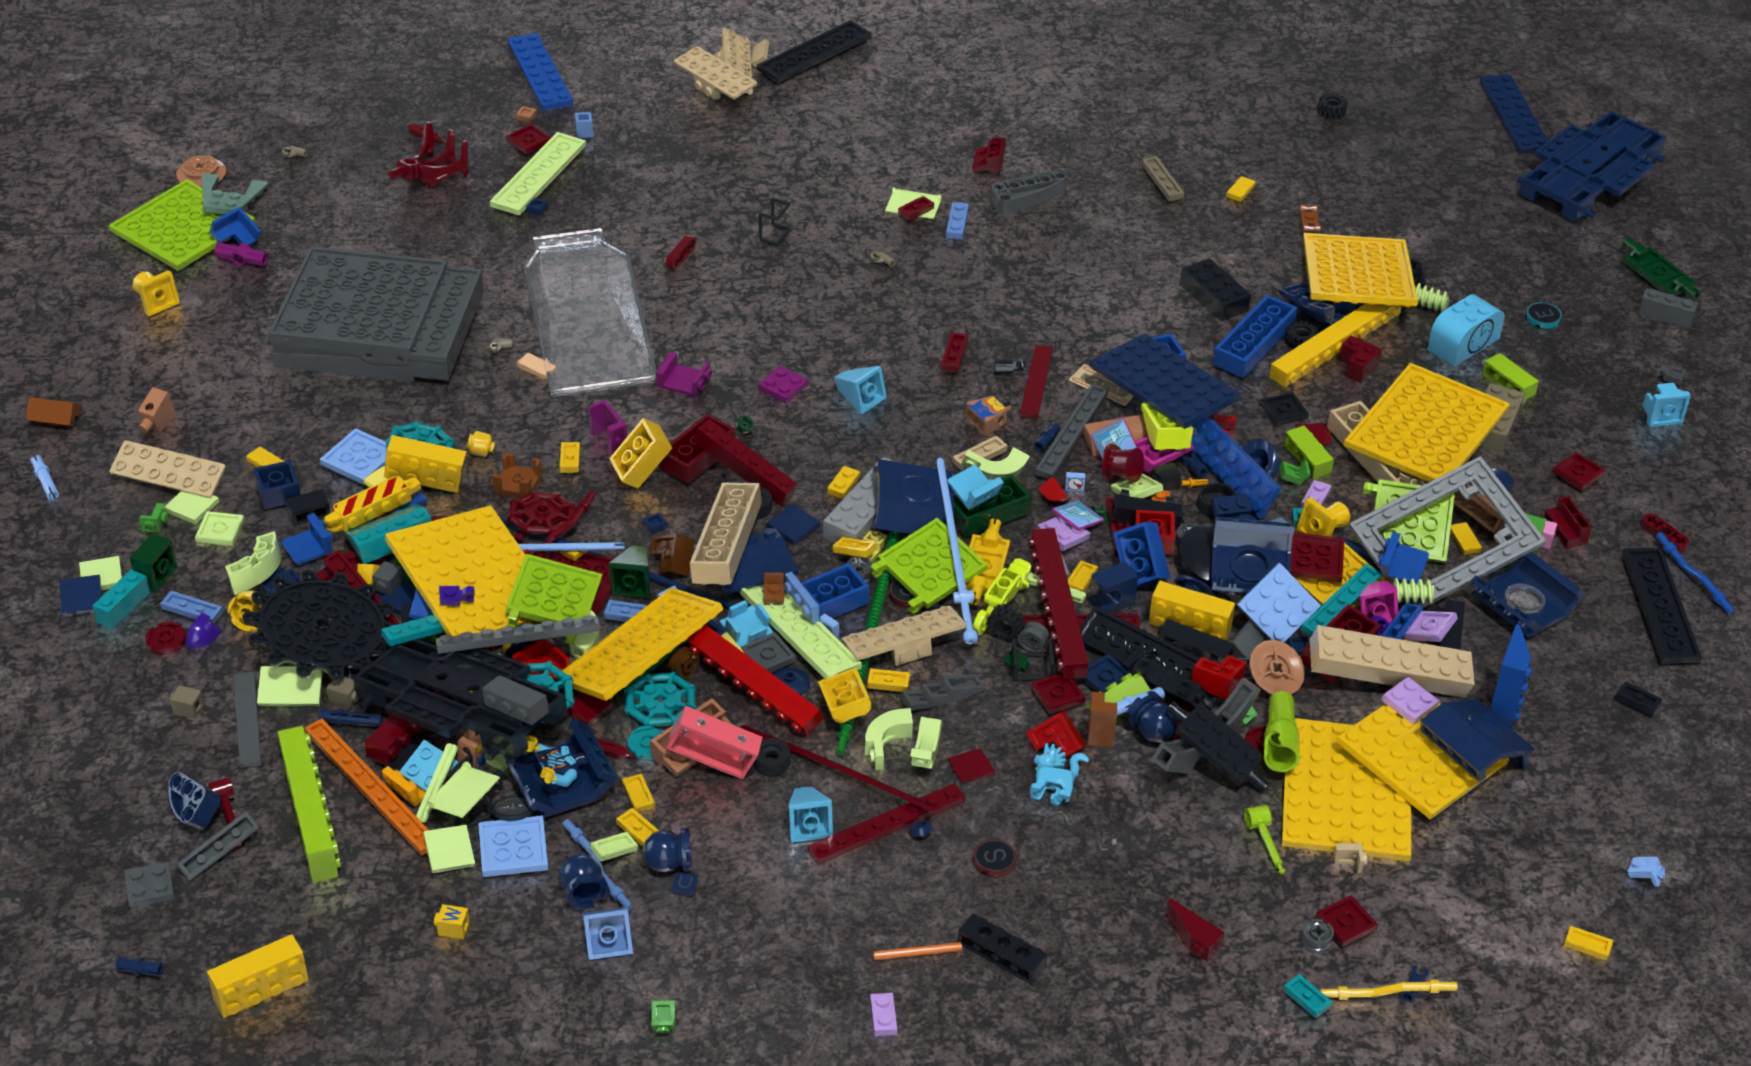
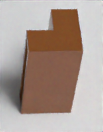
(52, 411)
(1101, 721)

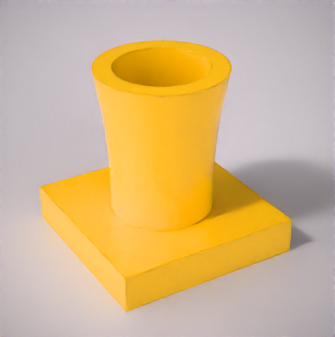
(156, 291)
(1320, 520)

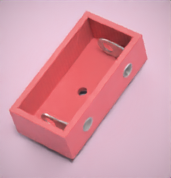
(714, 742)

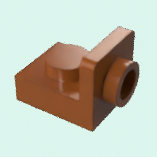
(773, 588)

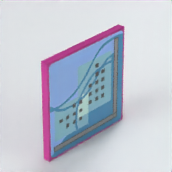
(1115, 433)
(1078, 515)

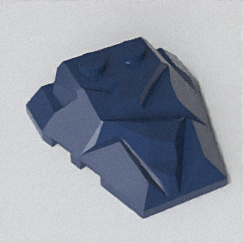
(1324, 311)

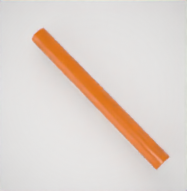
(917, 951)

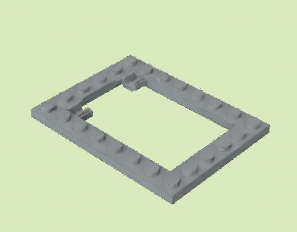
(1482, 481)

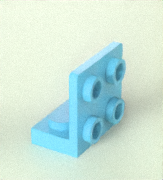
(974, 487)
(423, 764)

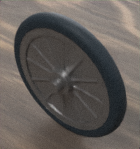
(511, 808)

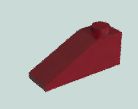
(1198, 934)

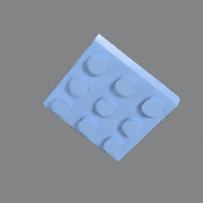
(356, 456)
(1278, 604)
(513, 846)

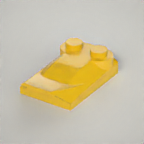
(845, 696)

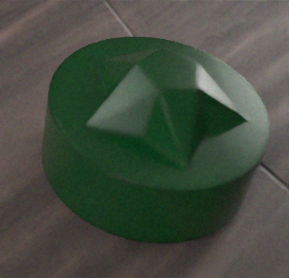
(744, 424)

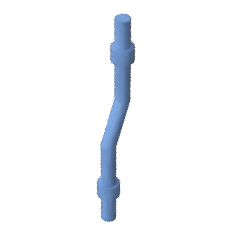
(579, 837)

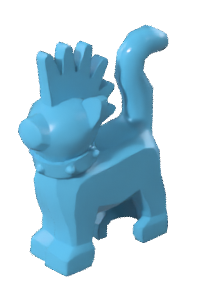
(1053, 777)

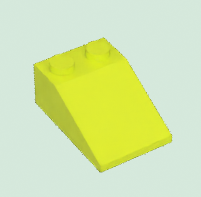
(1164, 432)

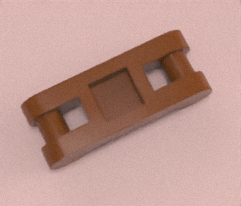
(1309, 220)

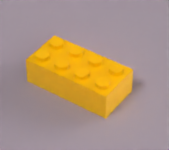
(429, 463)
(1191, 609)
(257, 976)

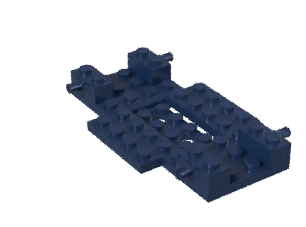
(1573, 182)

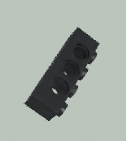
(1002, 948)

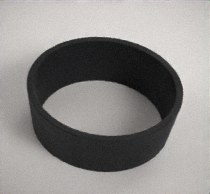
(1205, 508)

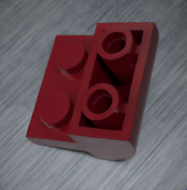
(990, 157)

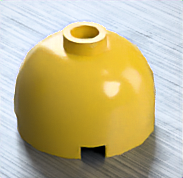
(238, 606)

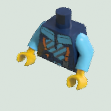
(556, 764)

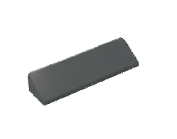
(1247, 640)
(217, 846)

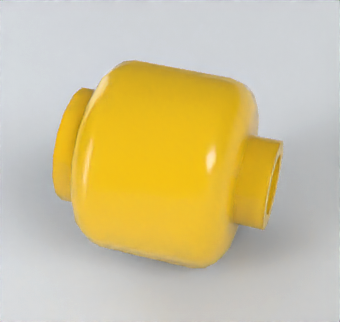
(480, 444)

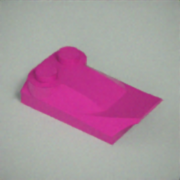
(1154, 457)

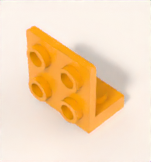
(403, 787)

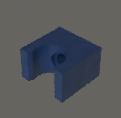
(1117, 588)

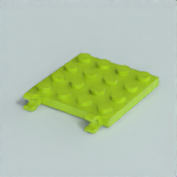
(1422, 530)
(926, 564)
(551, 592)

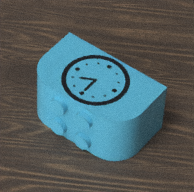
(1465, 329)

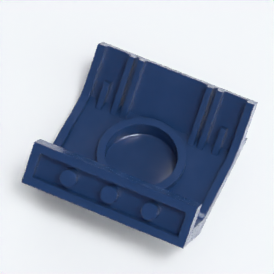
(908, 496)
(1247, 552)
(1474, 736)
(593, 781)

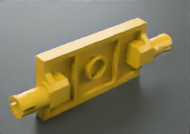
(993, 552)

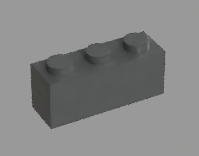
(1668, 308)
(515, 700)

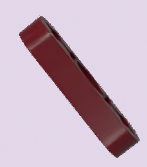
(681, 252)
(1655, 525)

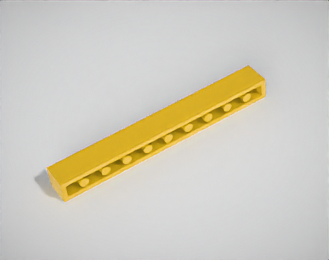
(1329, 342)

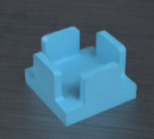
(1667, 407)
(746, 623)

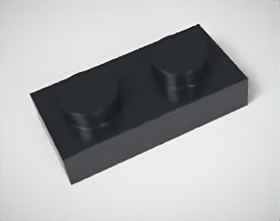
(1638, 698)

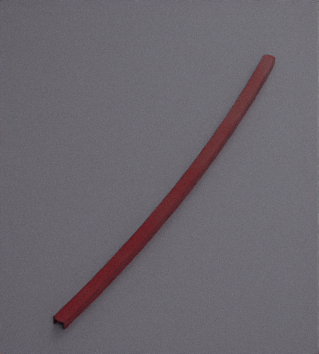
(846, 770)

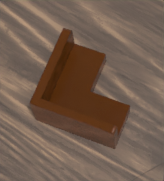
(674, 552)

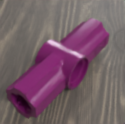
(241, 254)

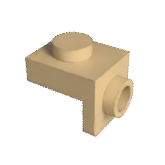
(1350, 854)

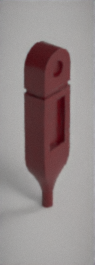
(417, 131)
(614, 750)

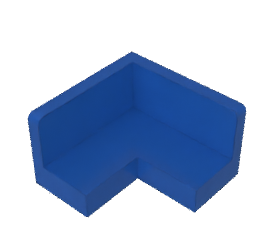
(235, 225)

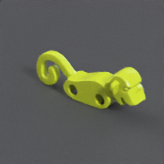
(1003, 590)

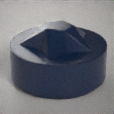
(921, 829)

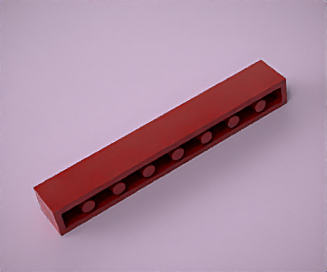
(755, 679)

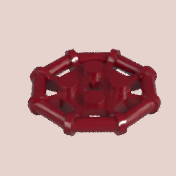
(540, 514)

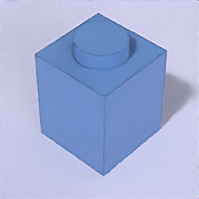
(583, 125)

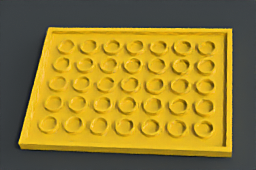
(1359, 270)
(1426, 424)
(462, 552)
(1340, 800)

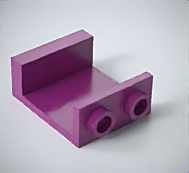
(682, 378)
(603, 419)

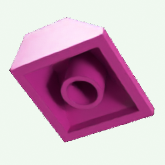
(1379, 600)

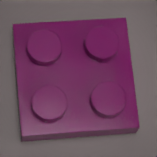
(783, 384)

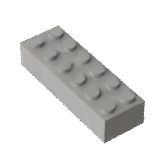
(855, 512)

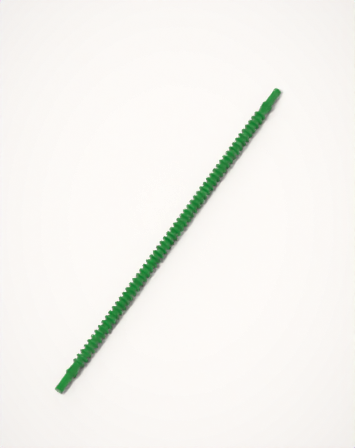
(872, 622)

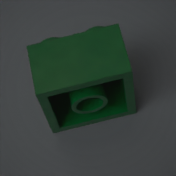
(155, 560)

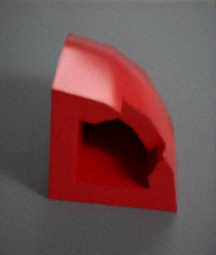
(1053, 491)

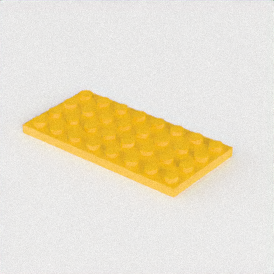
(640, 643)

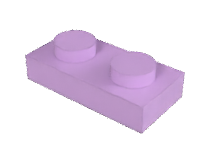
(1318, 491)
(883, 1014)

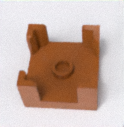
(517, 480)

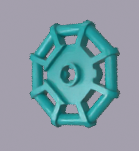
(422, 433)
(548, 682)
(659, 713)

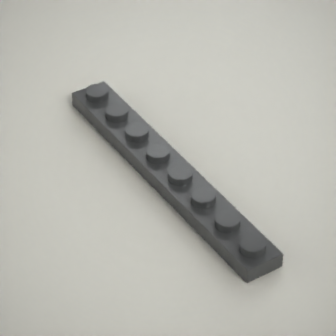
(1071, 431)
(511, 635)

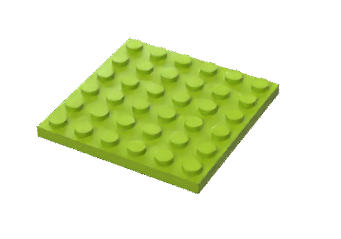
(171, 226)

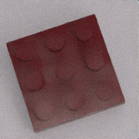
(1317, 557)

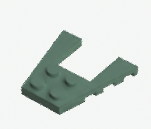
(223, 202)

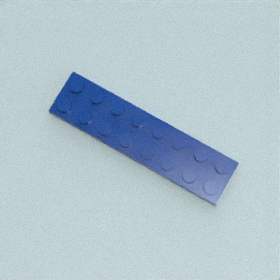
(540, 71)
(1234, 466)

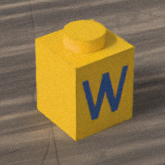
(452, 921)

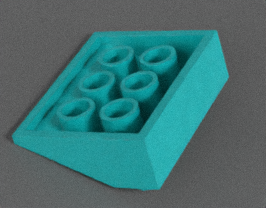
(370, 538)

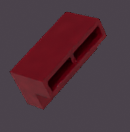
(1572, 526)

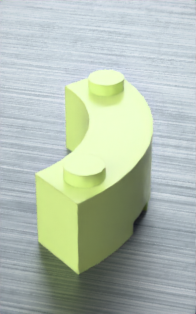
(255, 568)

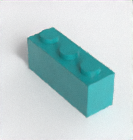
(121, 599)

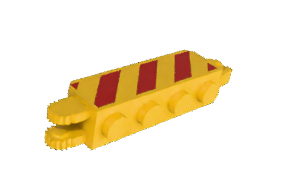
(371, 503)

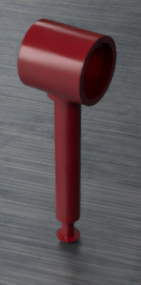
(226, 792)

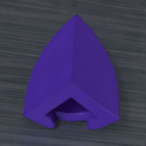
(202, 632)

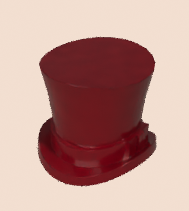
(1122, 463)

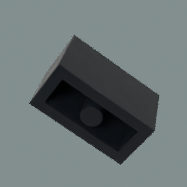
(306, 504)

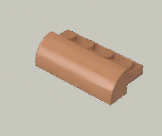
(673, 761)

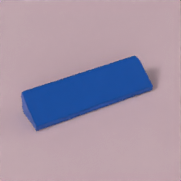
(1402, 621)

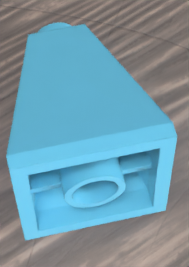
(862, 387)
(809, 815)

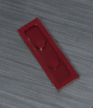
(954, 352)

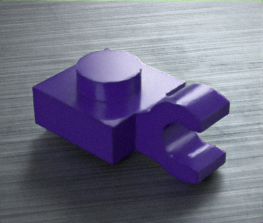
(453, 595)

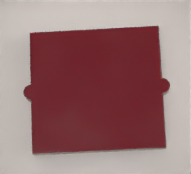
(1319, 431)
(588, 708)
(971, 766)

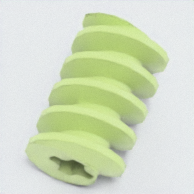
(1432, 299)
(1414, 590)

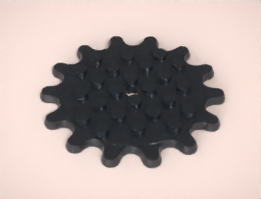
(292, 619)

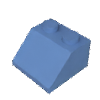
(607, 933)

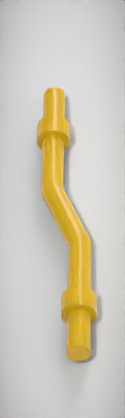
(1432, 986)

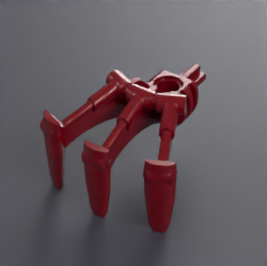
(432, 170)

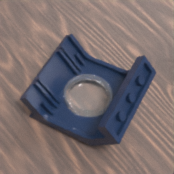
(1530, 594)

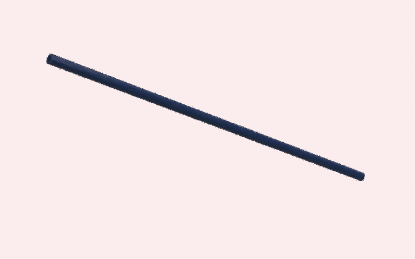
(653, 577)

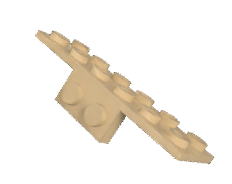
(736, 52)
(714, 75)
(167, 469)
(906, 638)

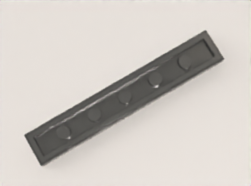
(247, 720)

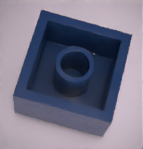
(276, 483)

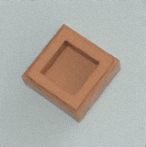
(526, 114)

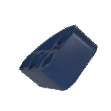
(192, 800)

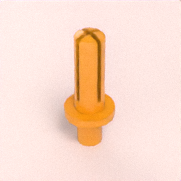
(1197, 482)

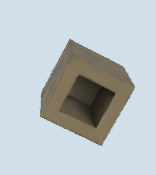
(342, 693)
(186, 701)

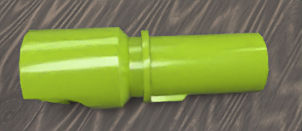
(1281, 734)

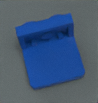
(309, 544)
(1402, 561)

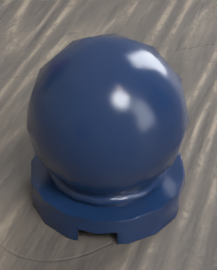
(1151, 718)
(667, 851)
(583, 882)

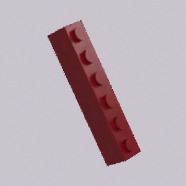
(744, 461)

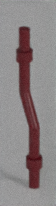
(582, 507)

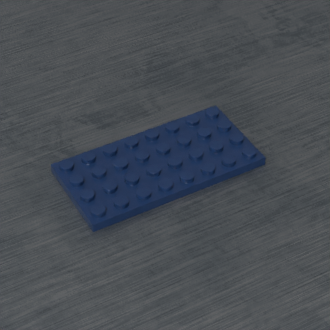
(1165, 380)

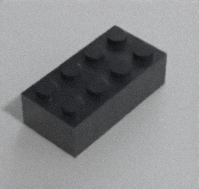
(1215, 289)

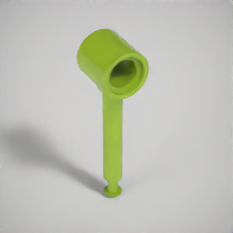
(1259, 818)

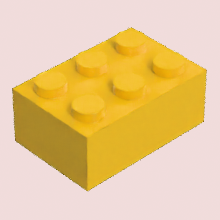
(640, 453)

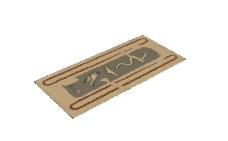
(1086, 376)

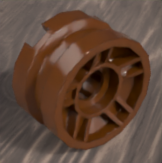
(684, 662)

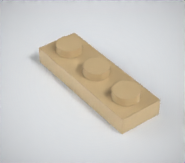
(986, 449)

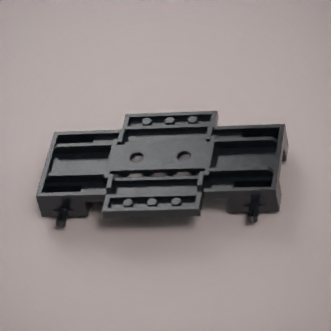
(395, 685)

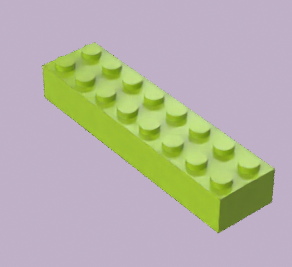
(309, 804)

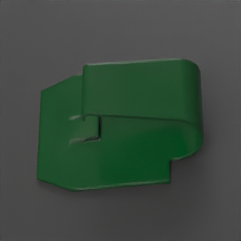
(1100, 511)
(1023, 663)

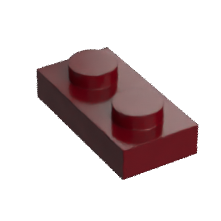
(916, 208)

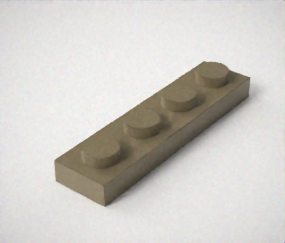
(1163, 178)

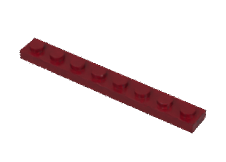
(884, 824)

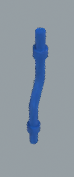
(1718, 596)

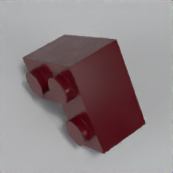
(1360, 357)

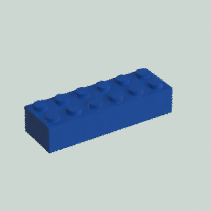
(1254, 336)

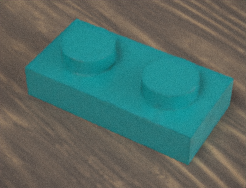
(1307, 996)

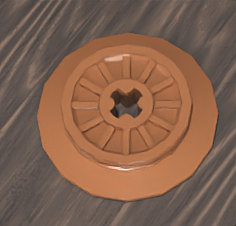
(195, 166)
(1286, 661)

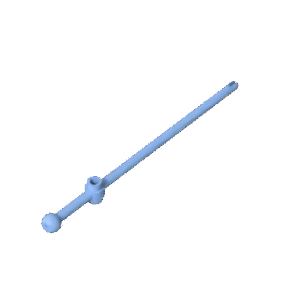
(573, 546)
(962, 596)

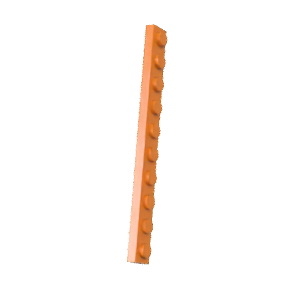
(368, 784)

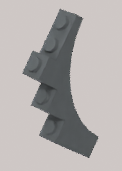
(1181, 756)

